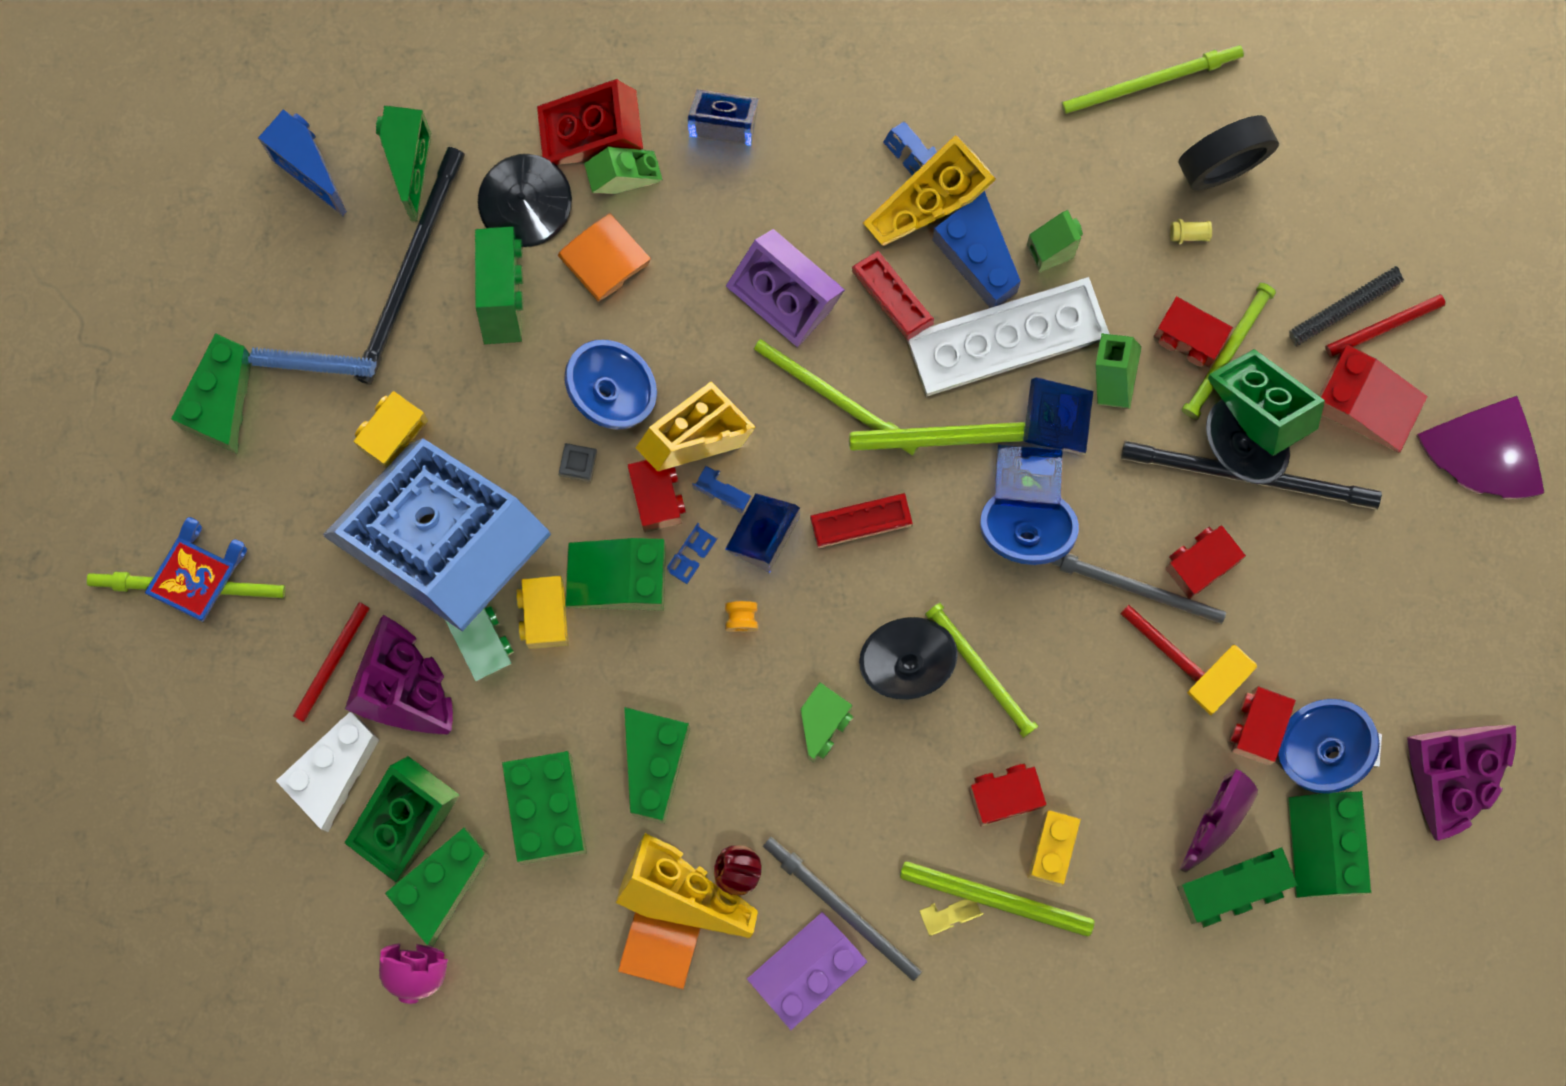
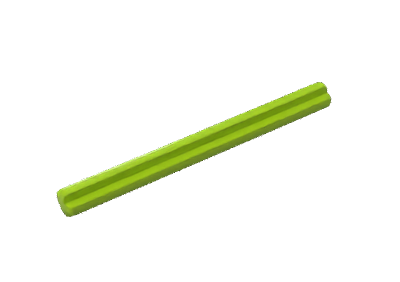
(936, 436)
(997, 899)

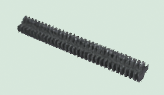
(1346, 306)

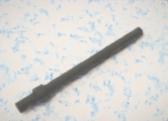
(1071, 564)
(793, 865)

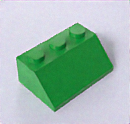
(1329, 844)

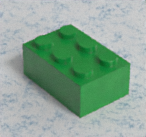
(544, 808)

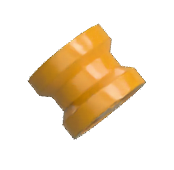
(741, 616)

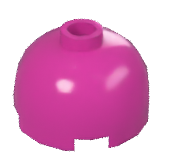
(412, 973)

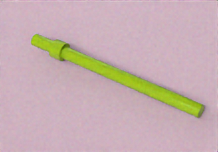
(1210, 61)
(825, 390)
(123, 582)

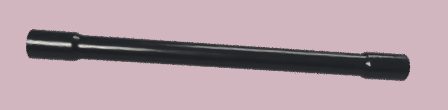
(445, 176)
(1351, 494)

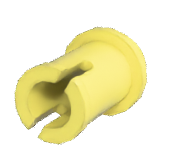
(1190, 231)

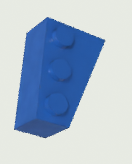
(978, 251)

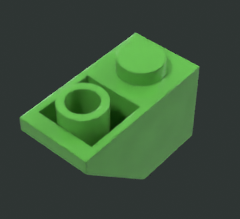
(622, 170)
(1055, 241)
(1116, 370)
(821, 718)

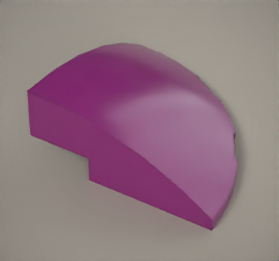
(1488, 451)
(399, 684)
(1459, 773)
(1222, 818)

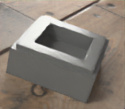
(577, 462)

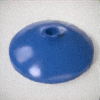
(617, 373)
(1028, 533)
(1324, 729)

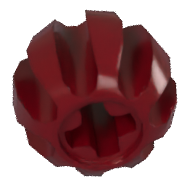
(737, 870)

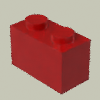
(1192, 333)
(656, 496)
(1205, 561)
(1262, 725)
(1007, 795)

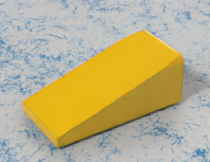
(1222, 679)

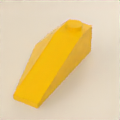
(938, 188)
(673, 891)

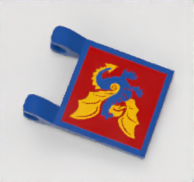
(192, 576)

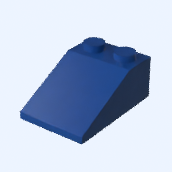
(295, 151)

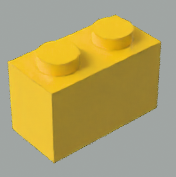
(390, 429)
(543, 612)
(1054, 848)

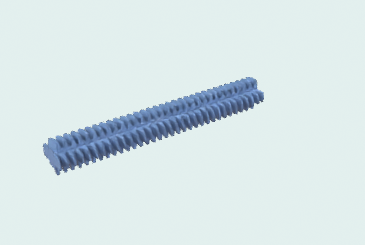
(312, 362)

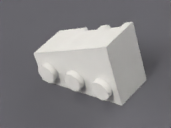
(329, 769)

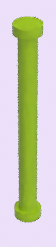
(1264, 293)
(983, 672)

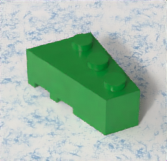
(497, 284)
(216, 394)
(653, 762)
(438, 884)
(1237, 887)

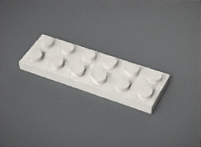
(1007, 336)

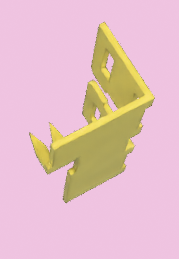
(940, 921)

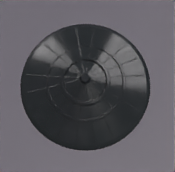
(525, 195)
(1240, 453)
(908, 658)

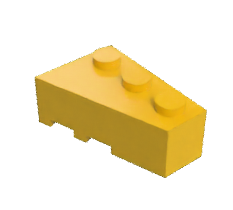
(695, 430)

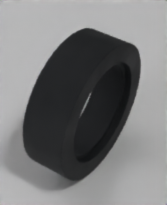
(1228, 152)

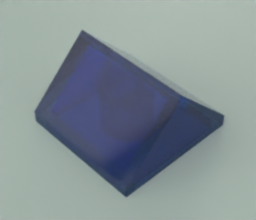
(723, 117)
(763, 531)

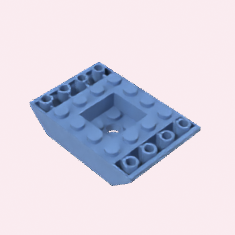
(458, 556)

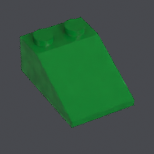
(406, 145)
(1267, 401)
(616, 574)
(401, 817)

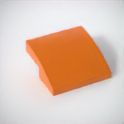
(604, 257)
(659, 950)

